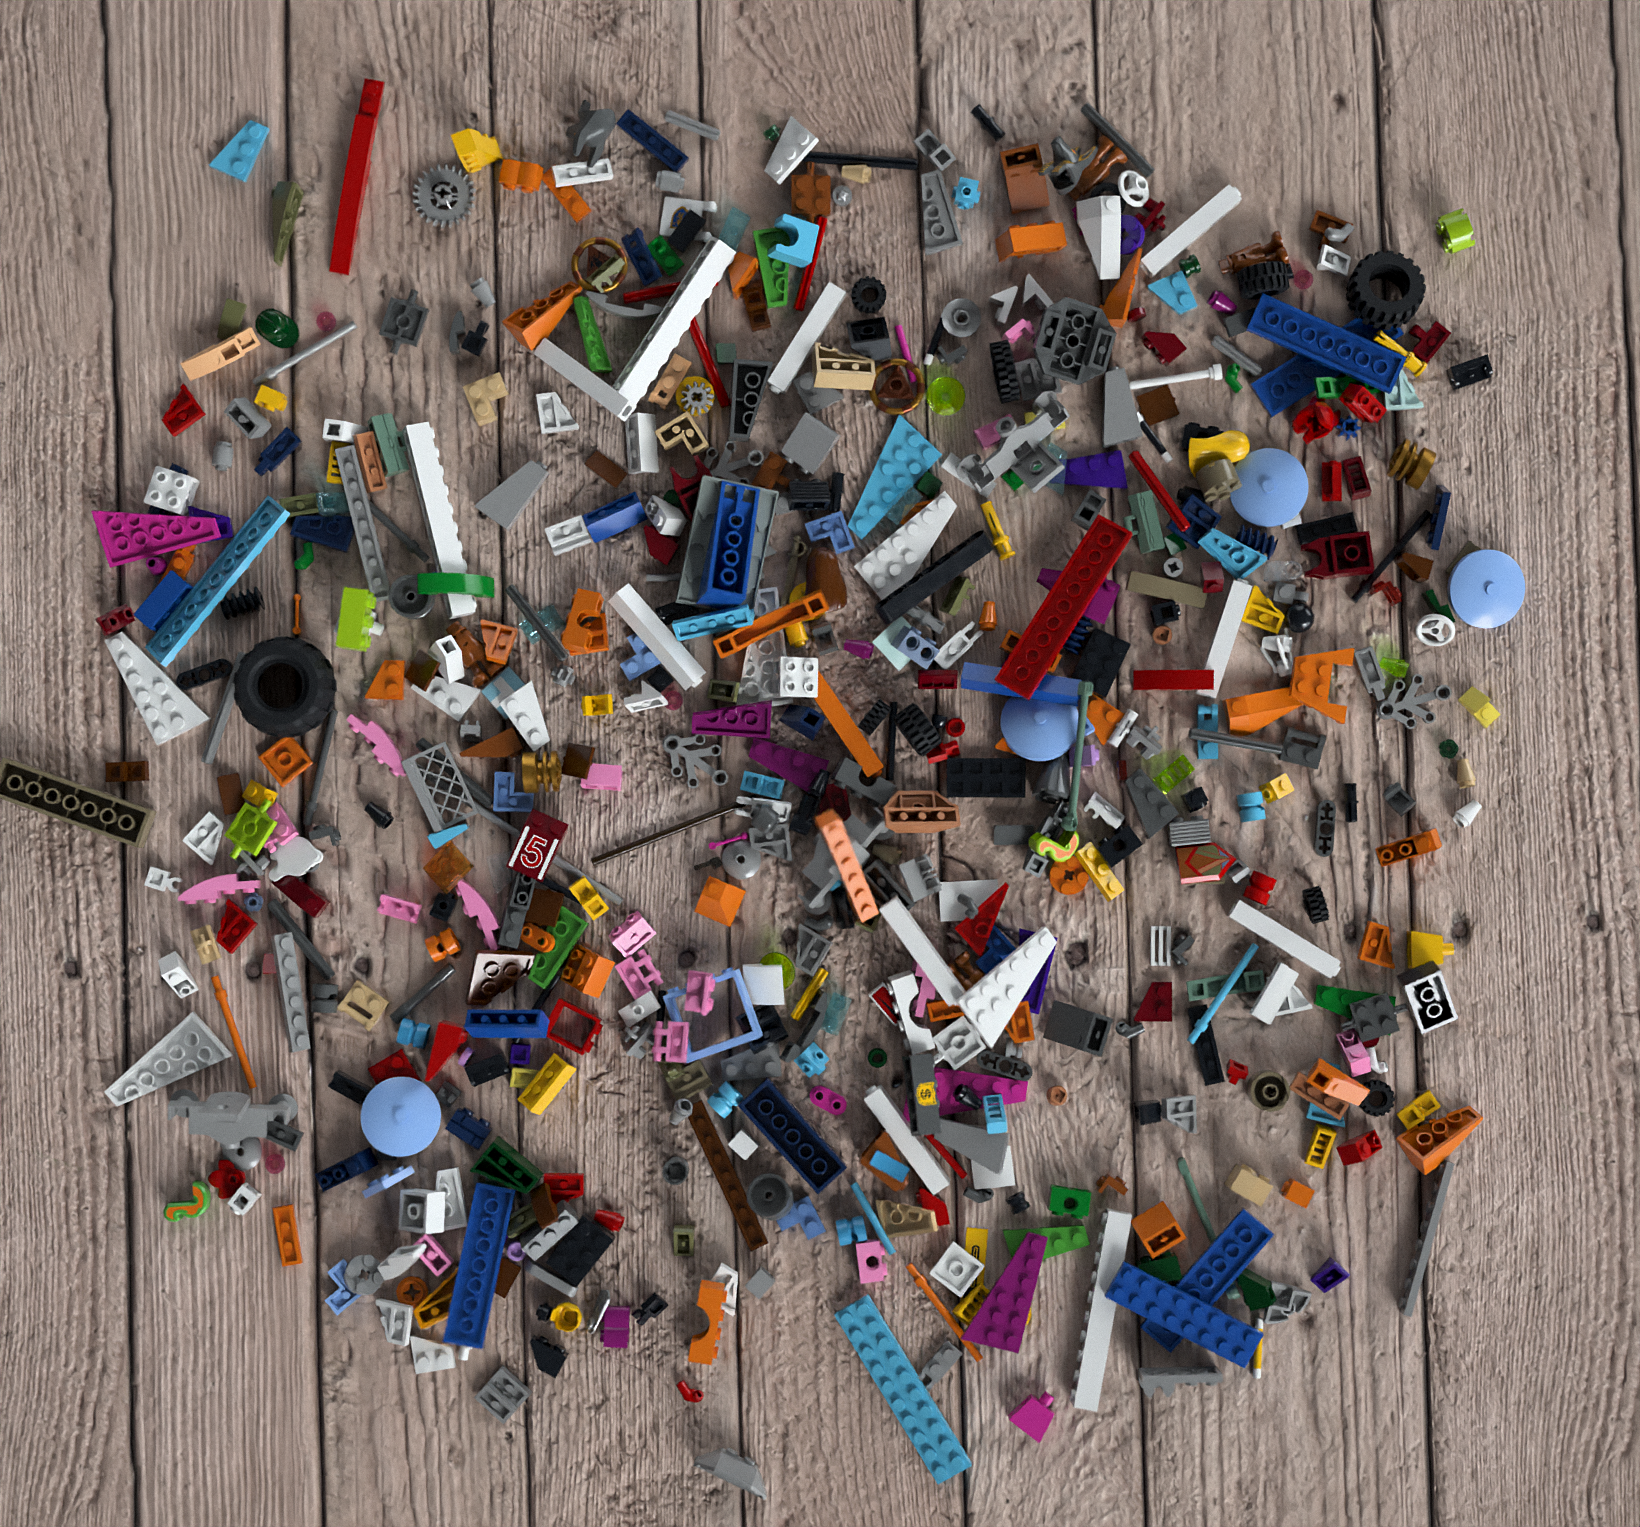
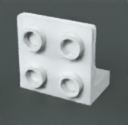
(171, 491)
(795, 677)

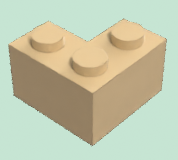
(482, 393)
(682, 430)
(1247, 1184)

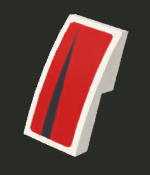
(884, 1001)

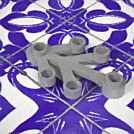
(724, 469)
(1409, 703)
(692, 758)

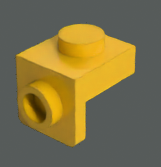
(597, 705)
(1276, 788)
(257, 793)

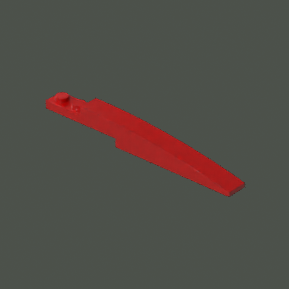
(356, 176)

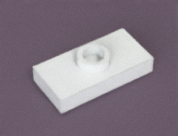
(639, 1009)

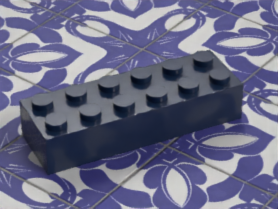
(792, 1135)

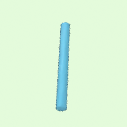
(873, 1219)

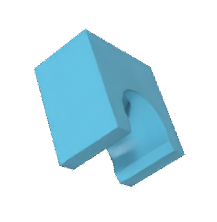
(802, 241)

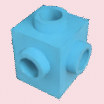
(968, 187)
(812, 1060)

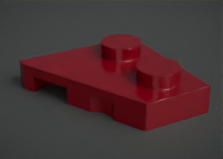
(837, 801)

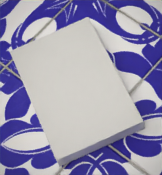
(977, 890)

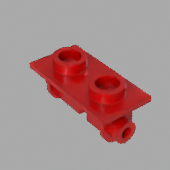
(1331, 481)

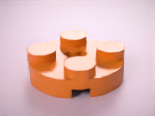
(1066, 886)

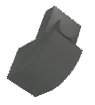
(1088, 510)

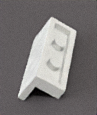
(641, 443)
(1274, 993)

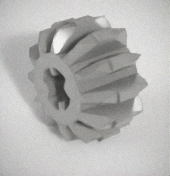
(699, 391)

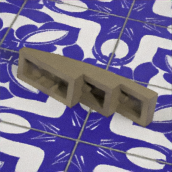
(1166, 589)

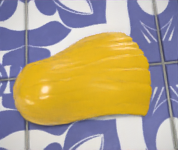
(1227, 445)

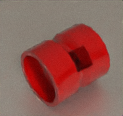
(1259, 887)

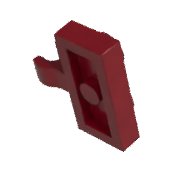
(1429, 341)

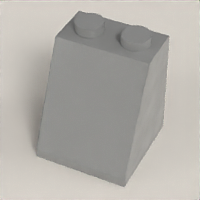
(809, 444)

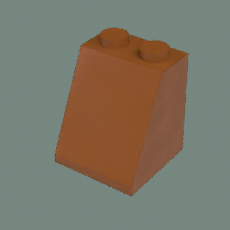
(884, 1144)

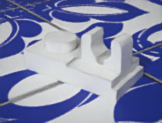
(1109, 813)

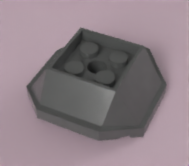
(1091, 343)

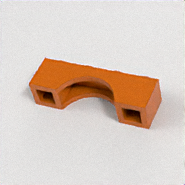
(703, 1344)

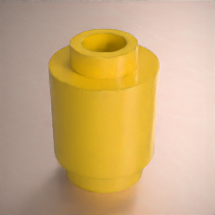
(796, 635)

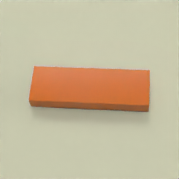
(287, 1235)

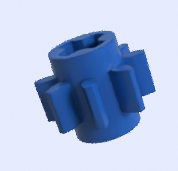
(1344, 423)

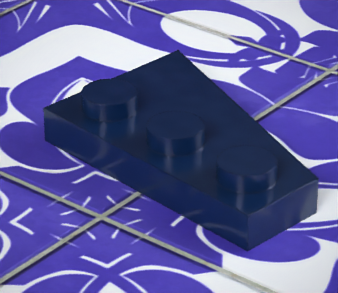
(331, 532)

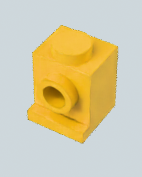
(271, 399)

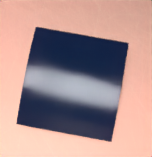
(1201, 520)

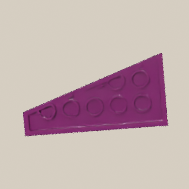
(1006, 1307)

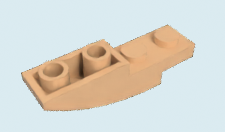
(220, 354)

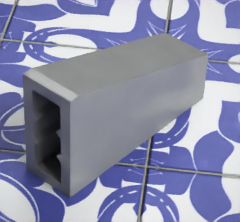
(1119, 413)
(513, 495)
(975, 1143)

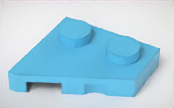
(1174, 292)

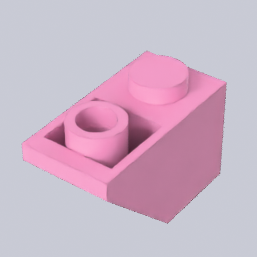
(1353, 1053)

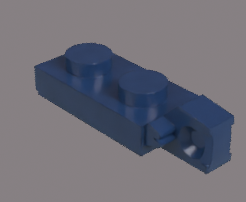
(277, 451)

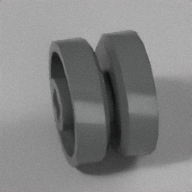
(402, 605)
(764, 1187)

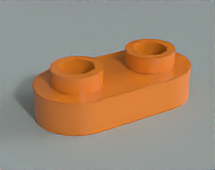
(535, 937)

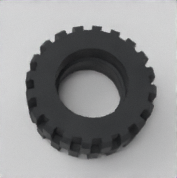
(1392, 268)

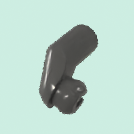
(980, 1195)

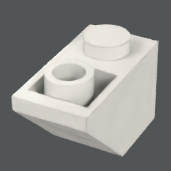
(341, 431)
(665, 517)
(450, 656)
(177, 974)

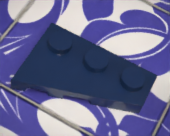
(1438, 517)

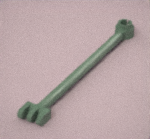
(1070, 822)
(1232, 1290)

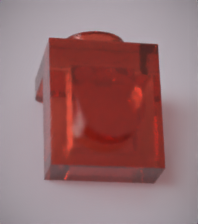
(1391, 593)

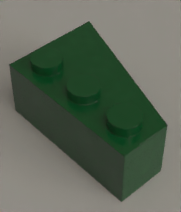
(507, 1166)

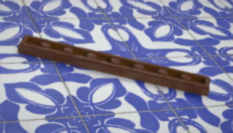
(726, 1176)

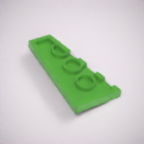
(566, 934)
(1060, 1238)

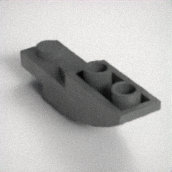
(515, 910)

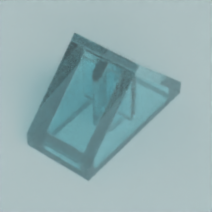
(332, 503)

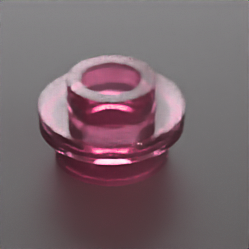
(1307, 275)
(320, 319)
(678, 704)
(269, 1164)

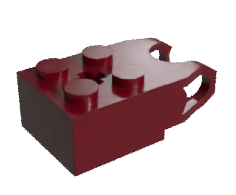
(688, 488)
(1333, 556)

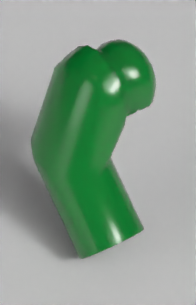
(306, 559)

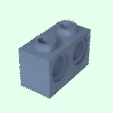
(914, 648)

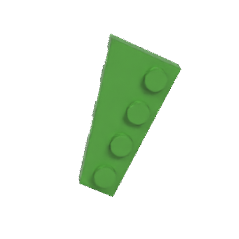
(772, 271)
(593, 342)

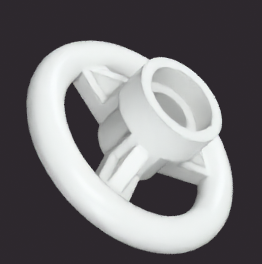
(1137, 186)
(1434, 627)

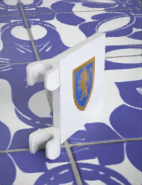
(677, 208)

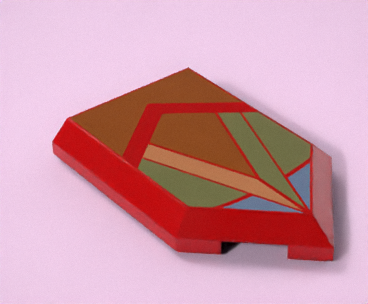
(1202, 862)

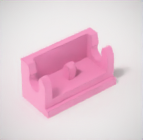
(988, 435)
(603, 777)
(399, 908)

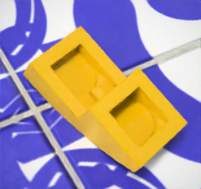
(588, 897)
(1418, 1109)

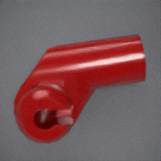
(689, 1394)

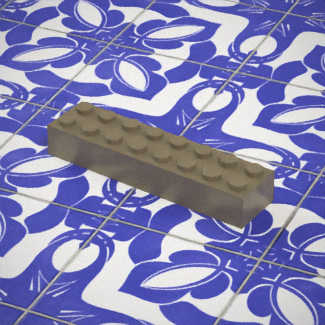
(75, 803)

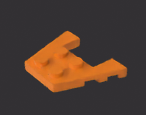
(1312, 681)

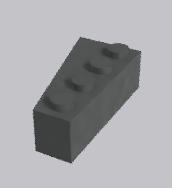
(746, 393)

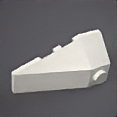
(1101, 228)

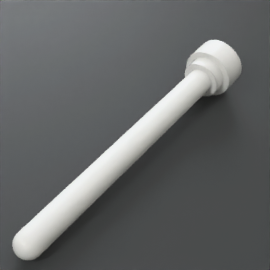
(1213, 372)

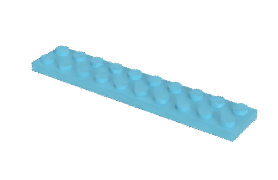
(217, 581)
(903, 1389)

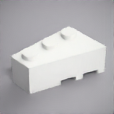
(526, 715)

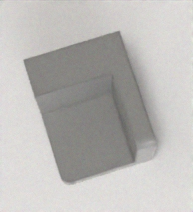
(760, 1282)

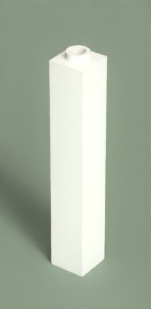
(1190, 230)
(805, 338)
(584, 379)
(1226, 633)
(657, 637)
(1284, 939)
(922, 950)
(911, 1146)

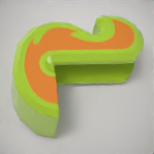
(1058, 851)

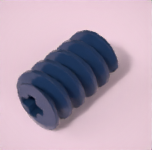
(1255, 542)
(1077, 635)

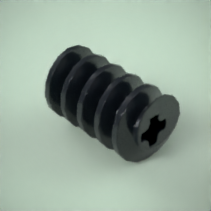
(243, 603)

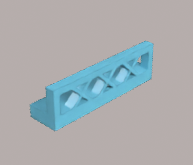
(713, 622)

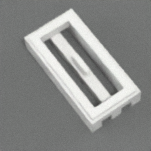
(1160, 946)

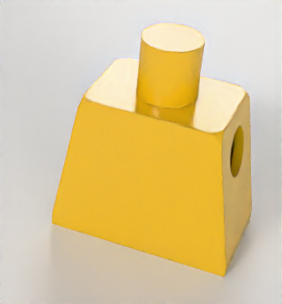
(1425, 948)

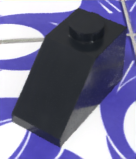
(1147, 1112)

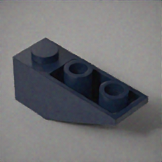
(347, 1169)

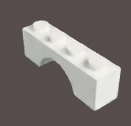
(904, 988)

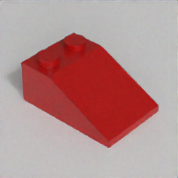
(447, 1041)

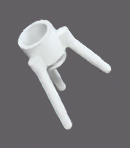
(1283, 666)

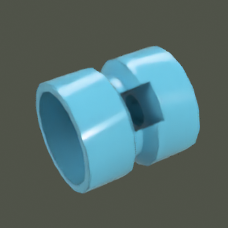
(1251, 806)
(725, 1099)

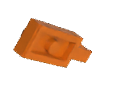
(181, 562)

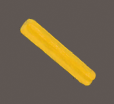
(809, 994)

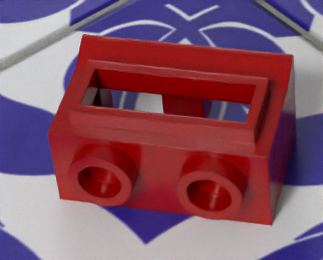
(1362, 403)

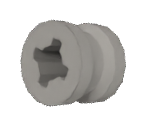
(1171, 571)
(1013, 1048)

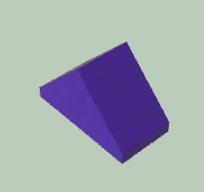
(1329, 1275)

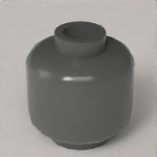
(764, 819)

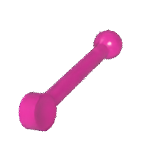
(713, 845)

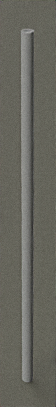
(516, 833)

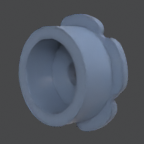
(258, 902)

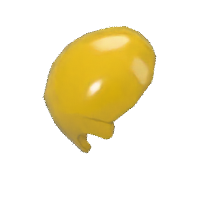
(566, 1317)

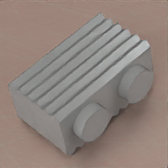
(247, 418)
(1188, 832)

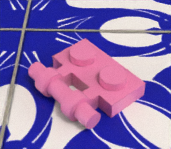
(284, 829)
(634, 978)
(676, 1041)

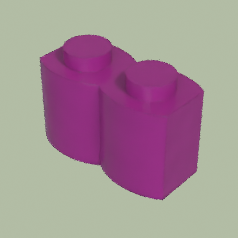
(616, 1327)

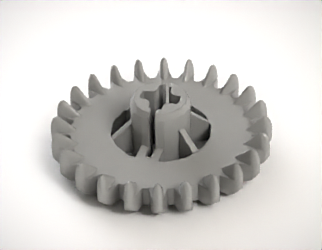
(425, 196)

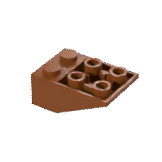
(1021, 178)

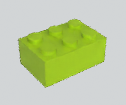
(355, 619)

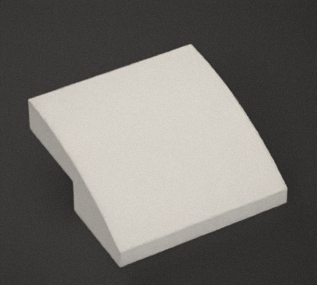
(764, 984)
(985, 1178)

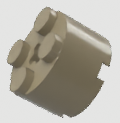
(1218, 480)
(1278, 1095)

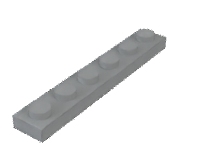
(290, 992)

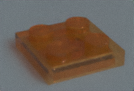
(448, 867)

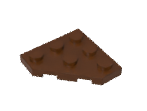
(495, 973)

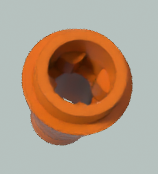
(988, 617)

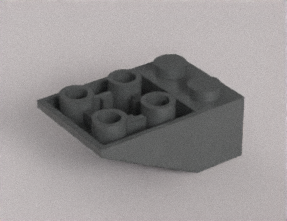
(1078, 1028)

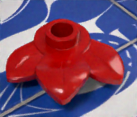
(224, 1179)

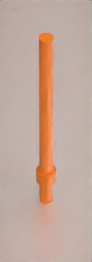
(221, 995)
(921, 1281)

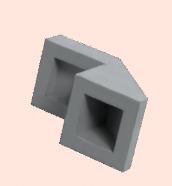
(933, 151)

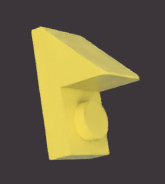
(1479, 706)

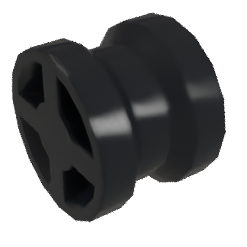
(1017, 1202)

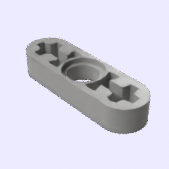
(551, 1278)

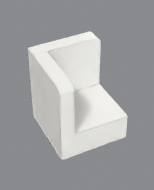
(743, 1144)

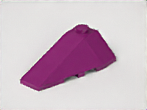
(1101, 603)

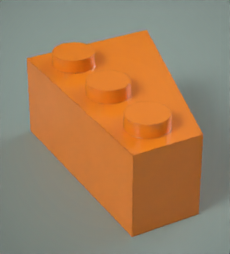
(1030, 240)

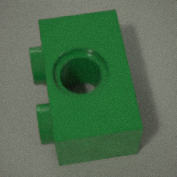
(1060, 1193)

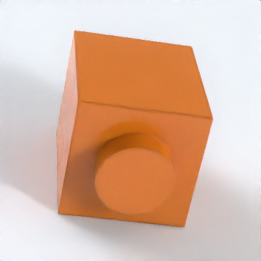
(1297, 1192)

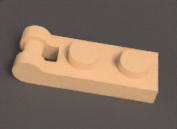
(670, 381)

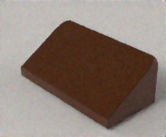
(606, 469)
(231, 793)

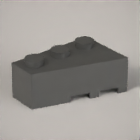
(1149, 803)
(885, 886)

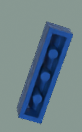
(506, 1023)

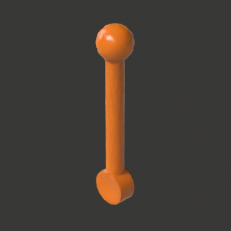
(296, 630)

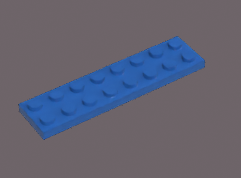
(1326, 343)
(1296, 376)
(479, 1266)
(1216, 1268)
(1184, 1314)

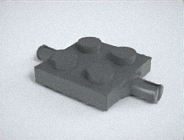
(404, 322)
(1374, 1017)

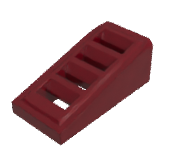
(1359, 494)

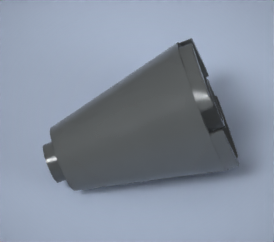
(1054, 781)

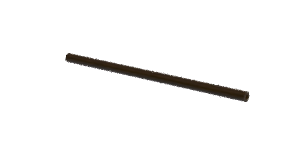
(667, 832)

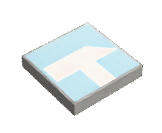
(501, 687)

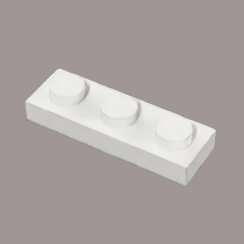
(580, 173)

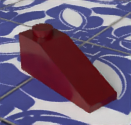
(302, 895)

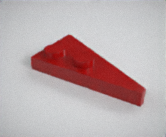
(978, 930)

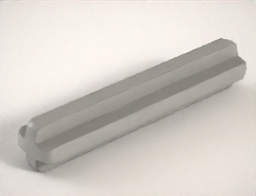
(692, 125)
(1235, 355)

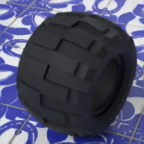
(316, 694)

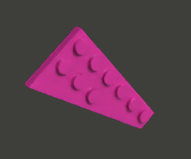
(143, 535)
(981, 1084)

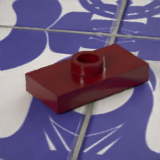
(937, 679)

